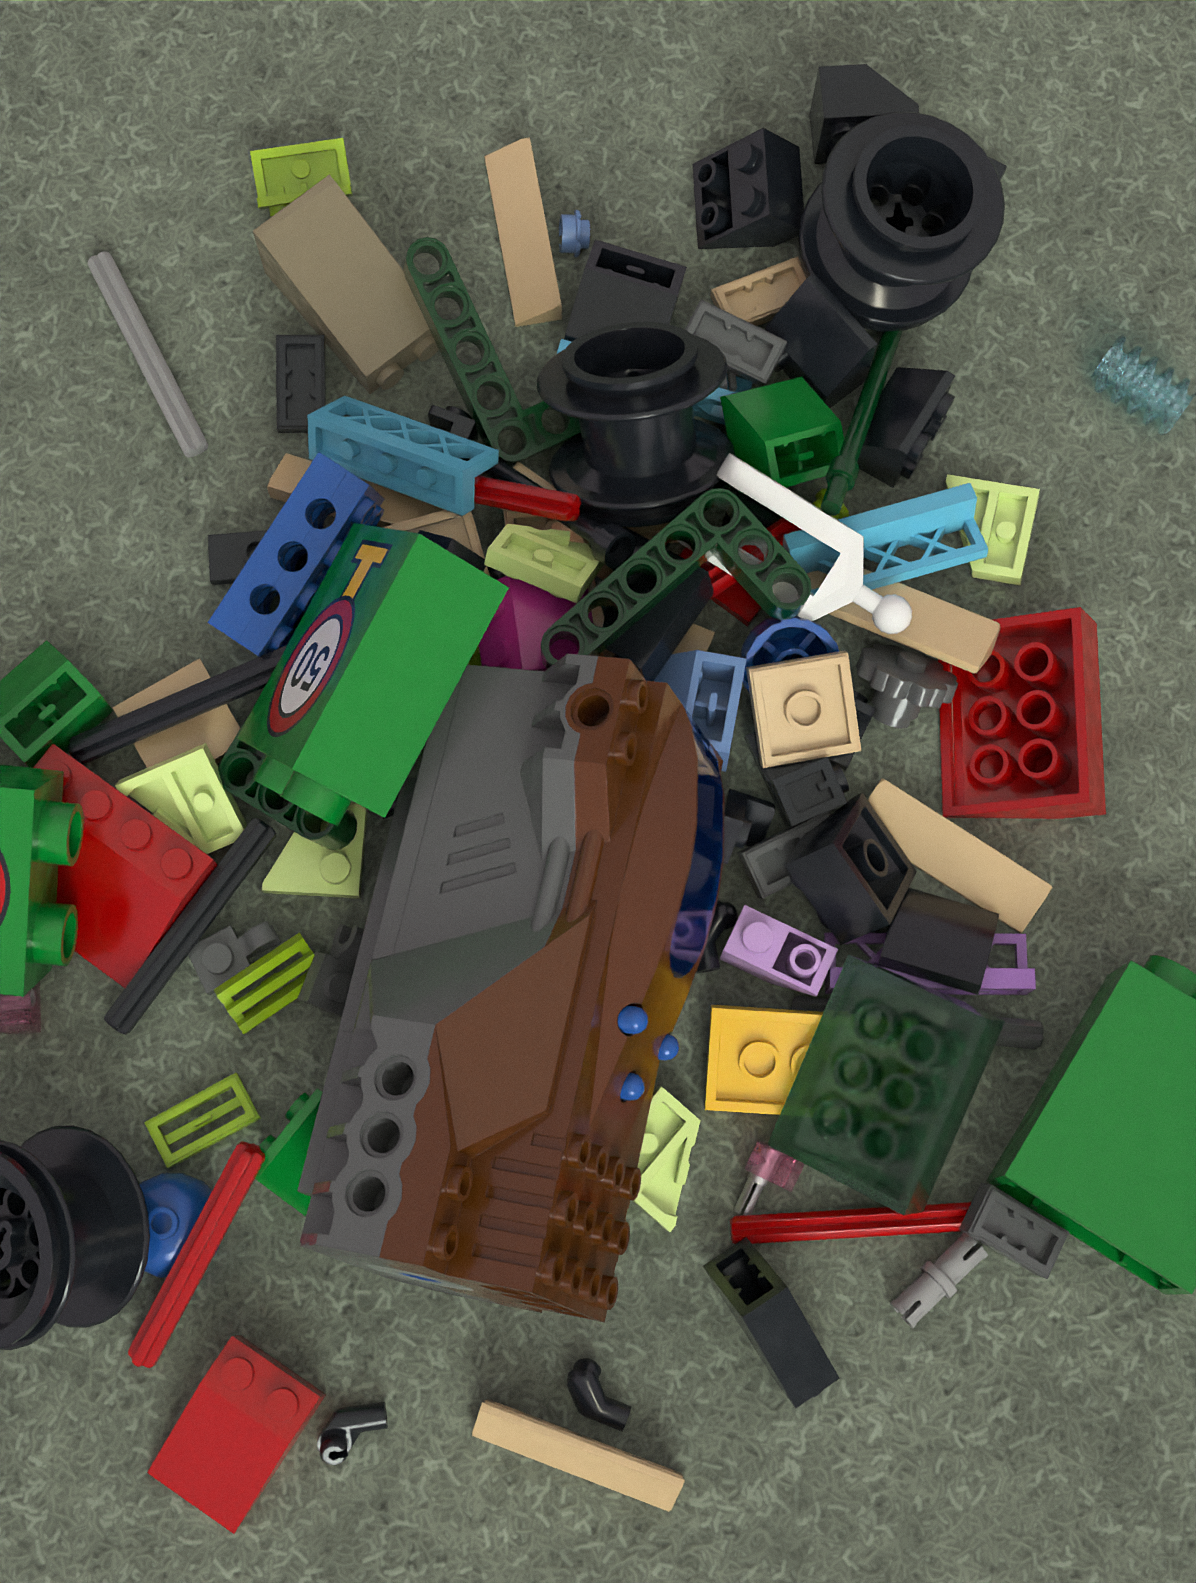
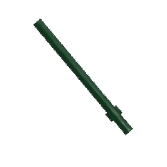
(844, 468)

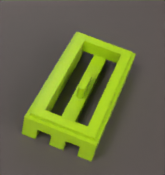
(257, 970)
(163, 1142)

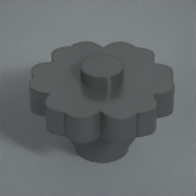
(904, 683)

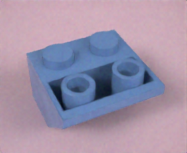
(709, 691)

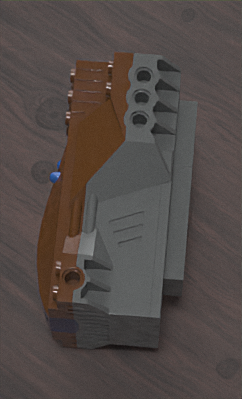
(519, 988)

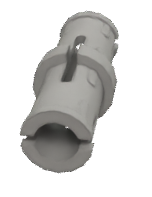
(938, 1279)

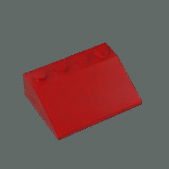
(1027, 724)
(128, 876)

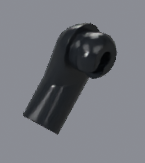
(724, 917)
(589, 1396)
(345, 1427)

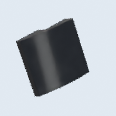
(940, 940)

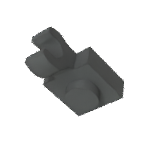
(226, 954)
(331, 974)

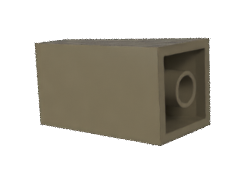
(345, 285)

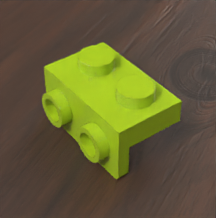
(292, 170)

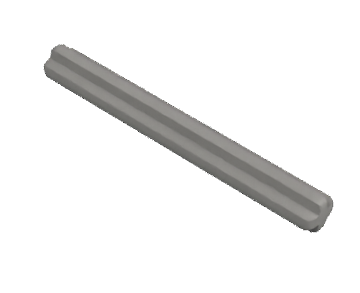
(147, 354)

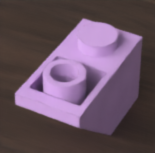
(778, 953)

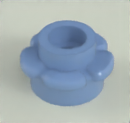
(574, 233)

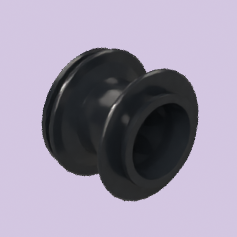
(881, 256)
(638, 440)
(67, 1233)

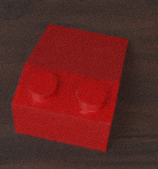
(235, 1432)

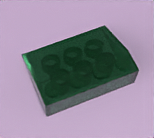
(885, 1085)

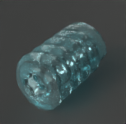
(1142, 385)

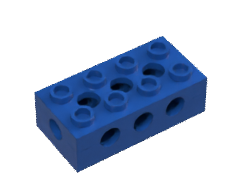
(273, 564)

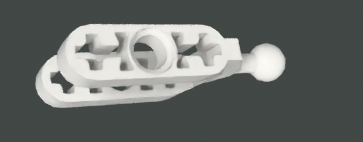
(845, 579)

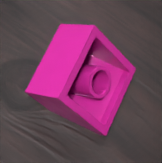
(519, 625)

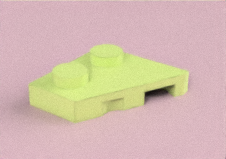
(1006, 522)
(544, 560)
(188, 798)
(319, 871)
(665, 1157)

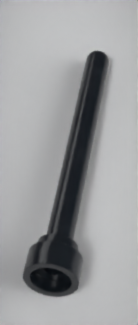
(608, 542)

